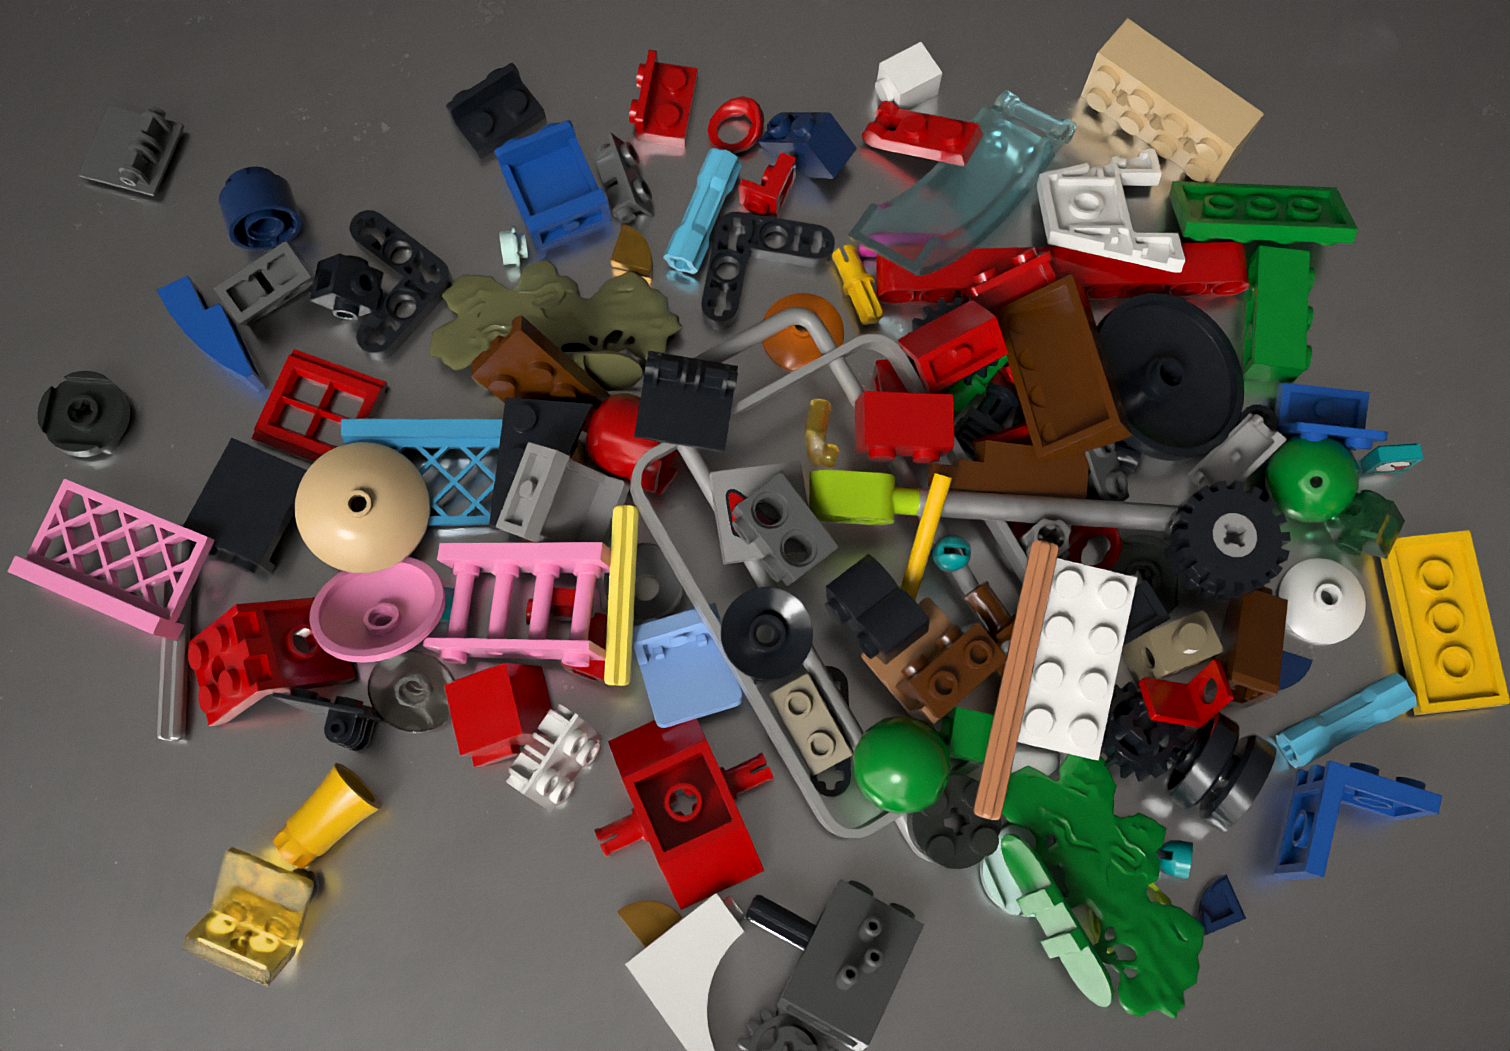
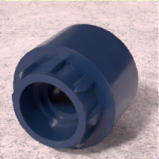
(259, 209)

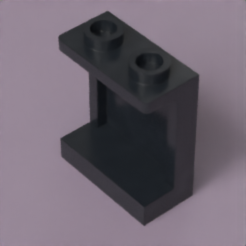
(246, 505)

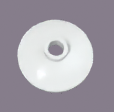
(1308, 614)

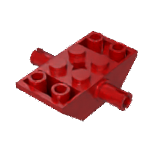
(695, 851)

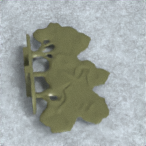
(562, 316)

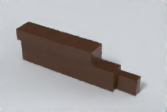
(1016, 471)

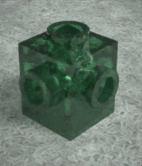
(1366, 525)

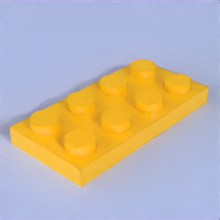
(1444, 623)

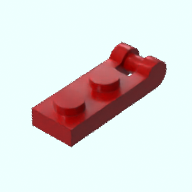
(922, 134)

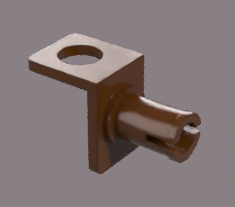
(992, 615)

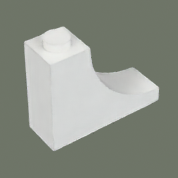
(681, 966)

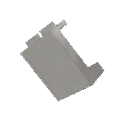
(560, 499)

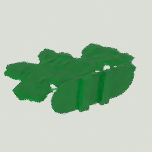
(1108, 869)

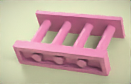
(506, 561)

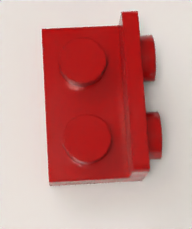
(664, 101)

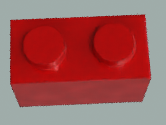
(904, 425)

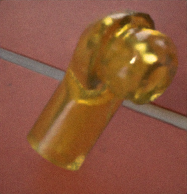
(815, 434)

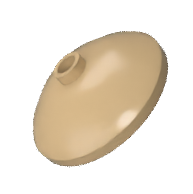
(382, 532)

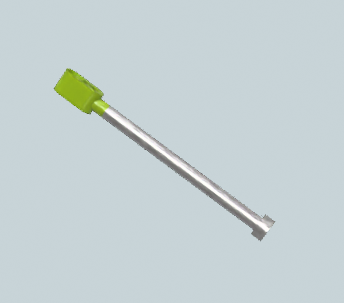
(874, 500)

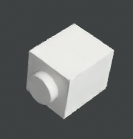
(908, 77)

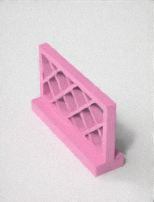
(109, 596)

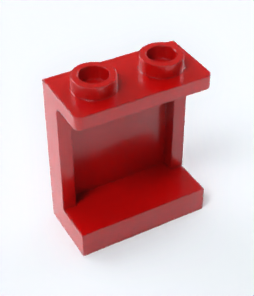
(996, 289)

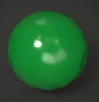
(1312, 478)
(901, 764)

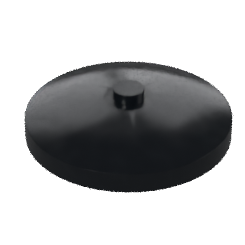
(1172, 376)

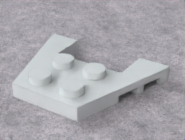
(1090, 214)

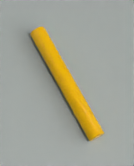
(925, 534)

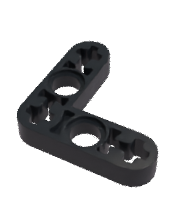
(752, 244)
(411, 287)

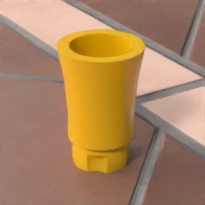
(325, 816)

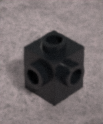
(347, 286)

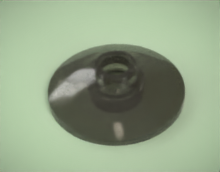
(400, 701)

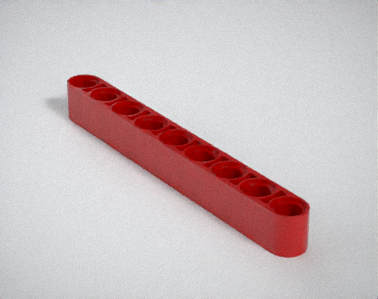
(1207, 272)

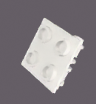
(553, 778)

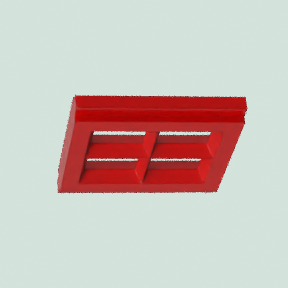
(327, 373)

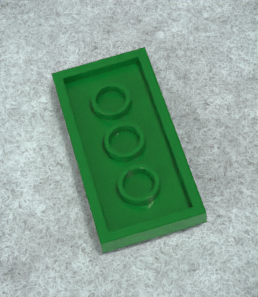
(1262, 213)

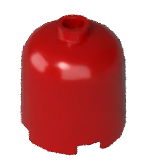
(616, 451)

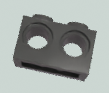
(265, 284)
(793, 523)

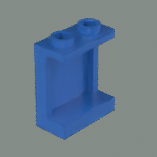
(552, 184)

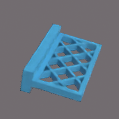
(440, 435)

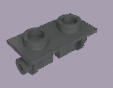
(618, 164)
(1105, 475)

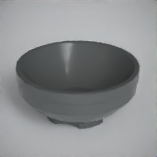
(653, 564)

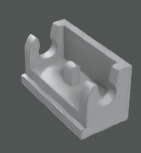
(1239, 454)

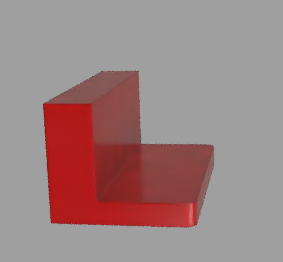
(954, 345)

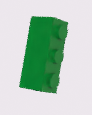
(1277, 315)

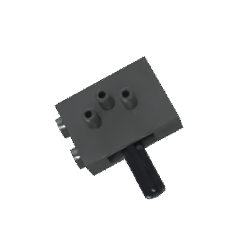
(846, 960)

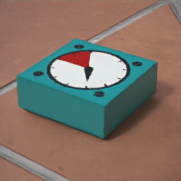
(1392, 458)

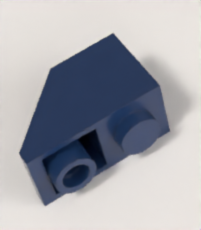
(813, 139)

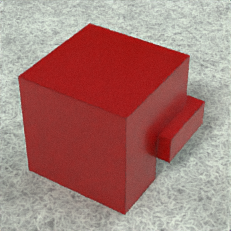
(498, 711)

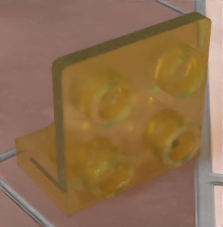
(252, 918)

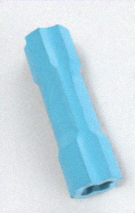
(691, 237)
(1323, 732)

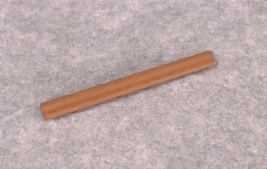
(1016, 680)

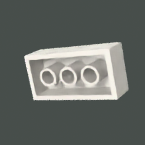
(1077, 659)

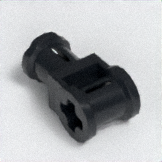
(979, 423)

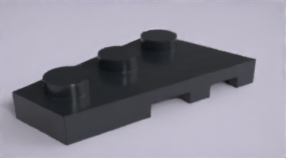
(538, 422)

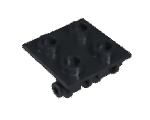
(686, 401)
(347, 720)

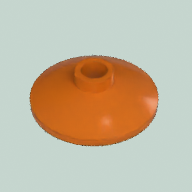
(794, 348)

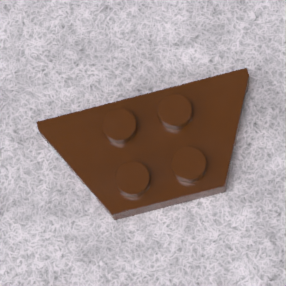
(533, 368)

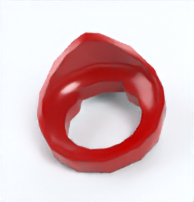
(737, 107)
(1079, 537)

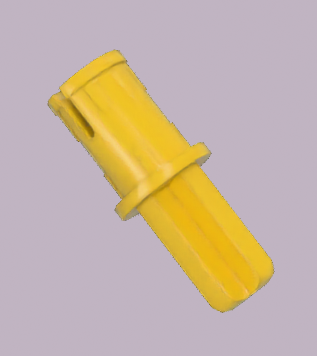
(858, 285)

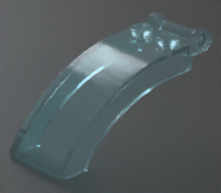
(963, 205)

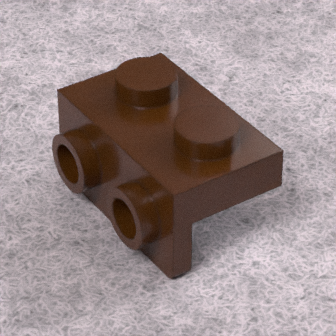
(953, 670)

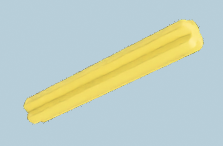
(621, 595)

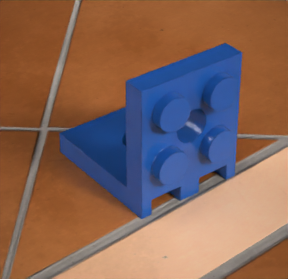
(1316, 807)

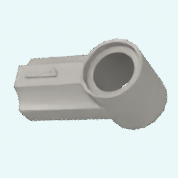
(1050, 531)

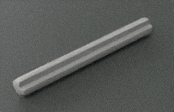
(175, 662)

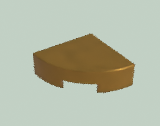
(632, 252)
(649, 919)

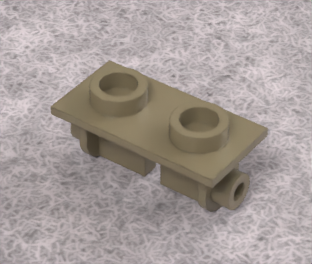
(810, 724)

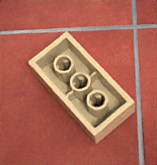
(1169, 103)

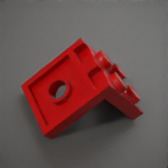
(253, 655)

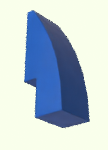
(211, 330)

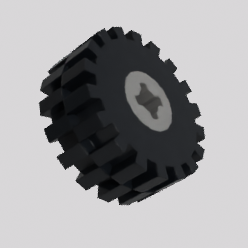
(1208, 553)

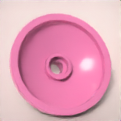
(377, 612)

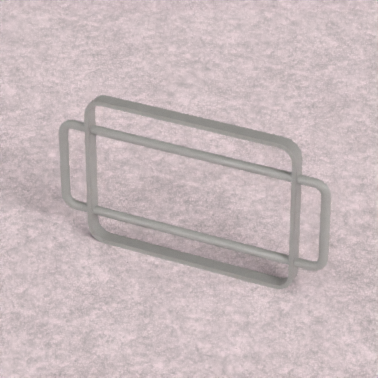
(835, 359)

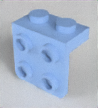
(683, 668)

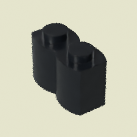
(876, 609)

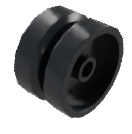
(1220, 772)

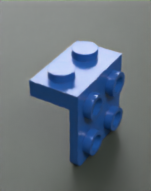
(1325, 412)

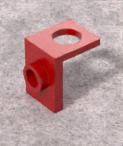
(1186, 702)

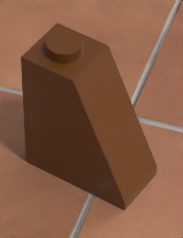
(1252, 646)

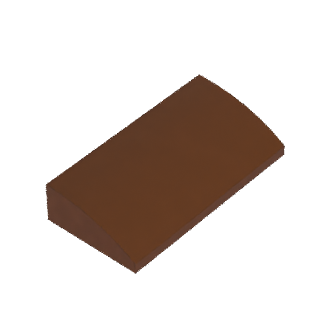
(1062, 371)

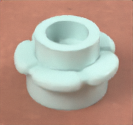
(513, 246)

